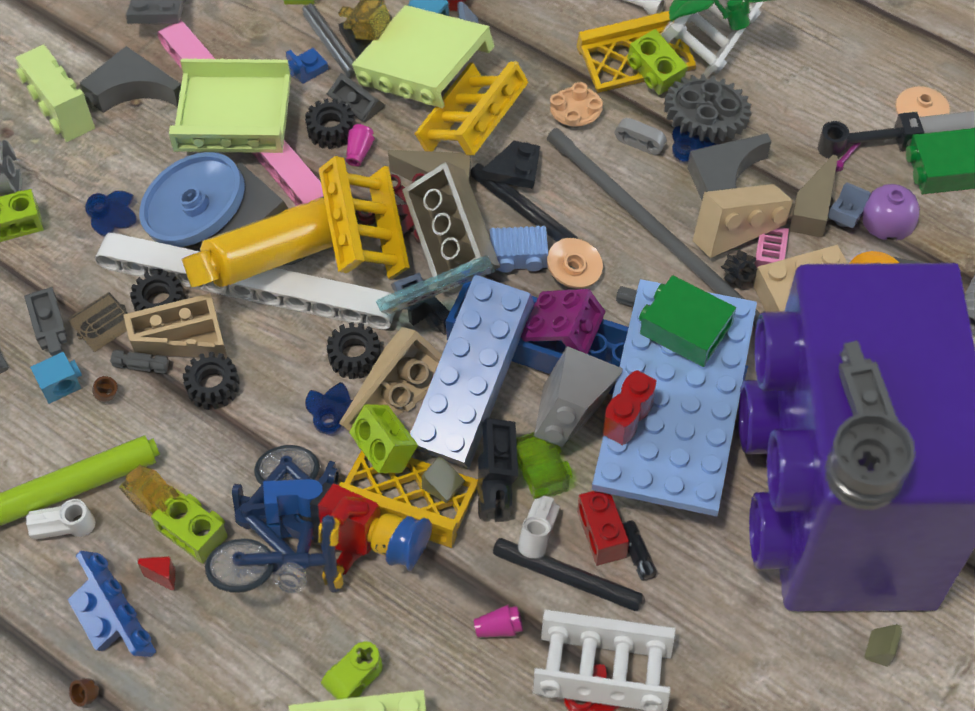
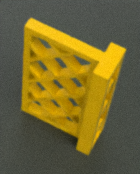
(623, 34)
(443, 528)

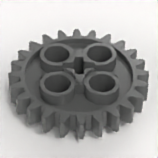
(707, 108)

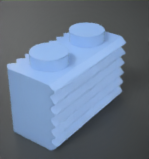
(520, 248)

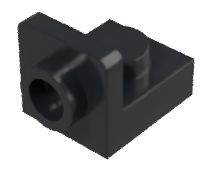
(432, 311)

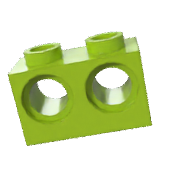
(661, 59)
(19, 215)
(383, 438)
(185, 530)

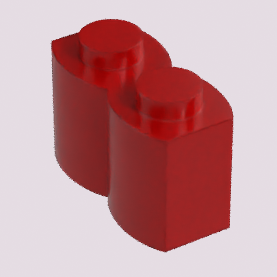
(629, 407)

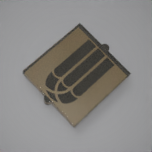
(99, 322)

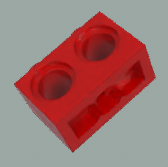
(602, 527)

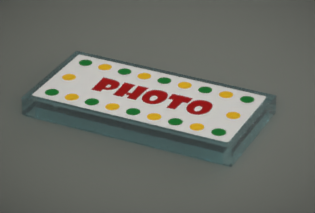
(435, 285)

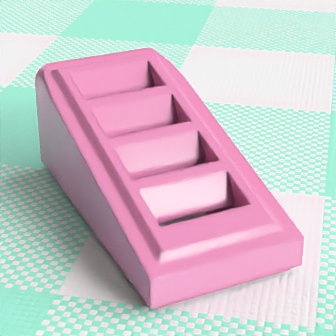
(760, 260)

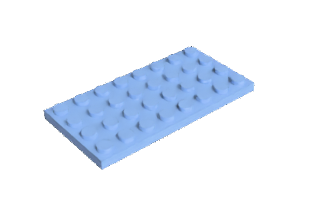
(687, 436)

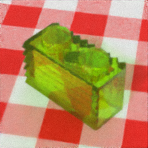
(542, 466)

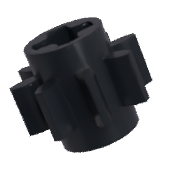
(740, 268)

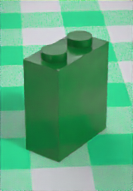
(943, 160)
(686, 320)

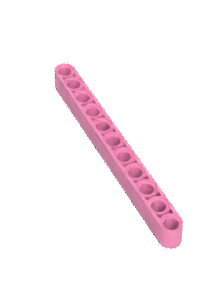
(284, 167)

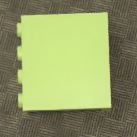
(420, 54)
(232, 106)

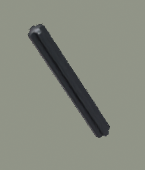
(523, 205)
(570, 575)

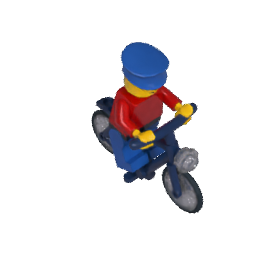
(308, 510)

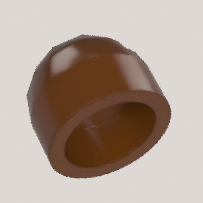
(103, 387)
(79, 688)

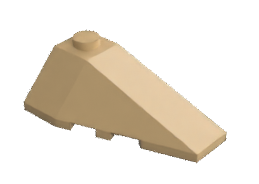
(398, 376)

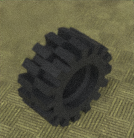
(325, 112)
(153, 285)
(353, 336)
(215, 394)

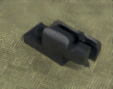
(497, 468)

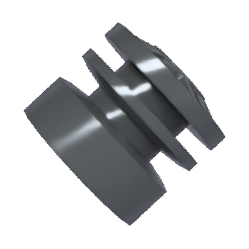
(866, 445)

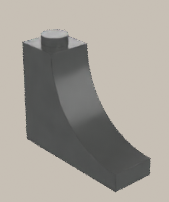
(128, 78)
(722, 164)
(256, 204)

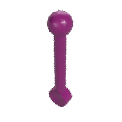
(840, 163)

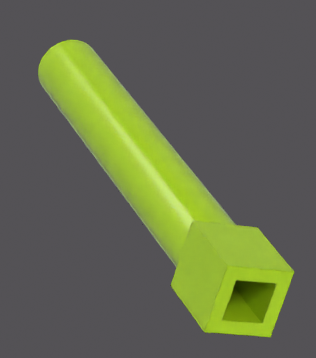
(76, 478)

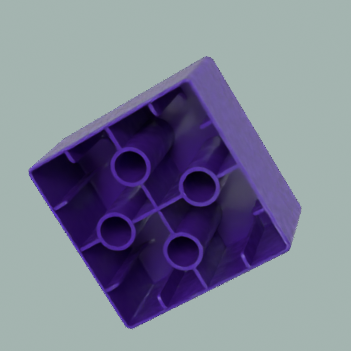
(923, 342)

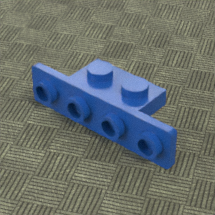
(105, 610)

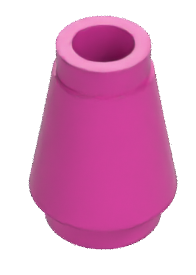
(359, 142)
(499, 623)

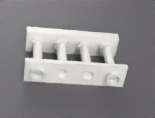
(677, 29)
(607, 634)

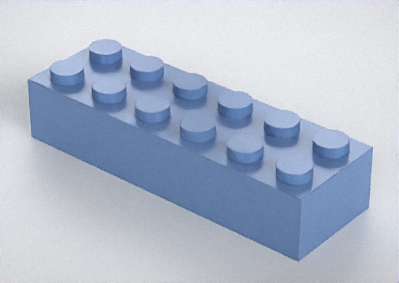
(471, 370)

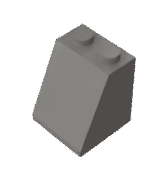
(573, 395)

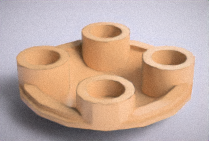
(576, 105)

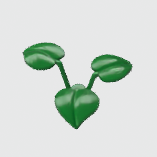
(736, 10)

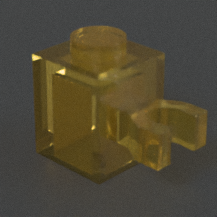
(367, 19)
(147, 490)

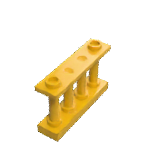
(483, 118)
(343, 222)

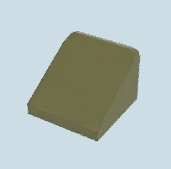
(441, 480)
(883, 644)

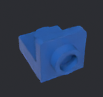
(306, 65)

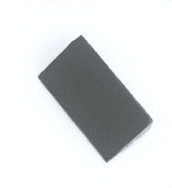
(360, 100)

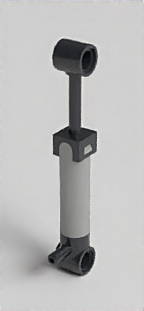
(836, 135)

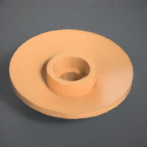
(923, 101)
(579, 255)

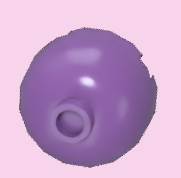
(891, 212)

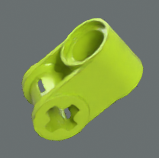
(349, 675)

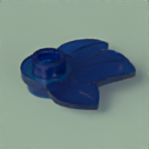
(684, 144)
(112, 211)
(328, 406)

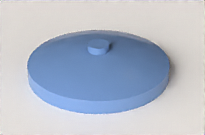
(192, 199)

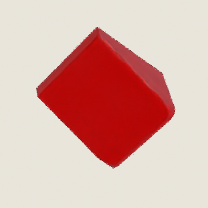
(159, 570)

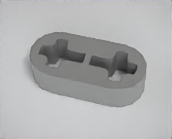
(640, 136)

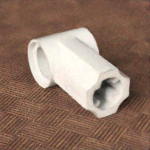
(58, 521)
(538, 527)

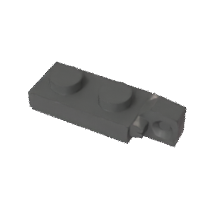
(46, 320)
(863, 383)

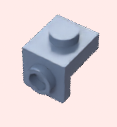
(849, 205)

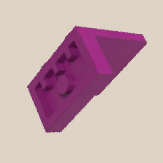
(565, 316)

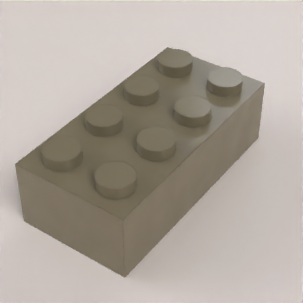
(448, 220)

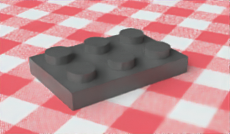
(154, 11)

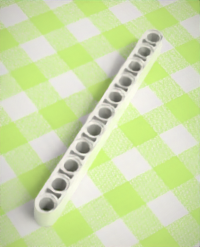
(272, 287)

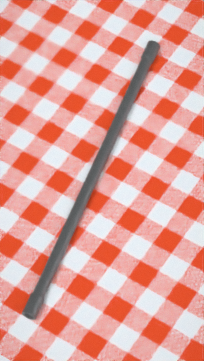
(700, 268)

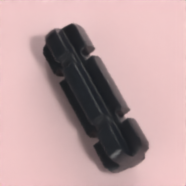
(639, 552)

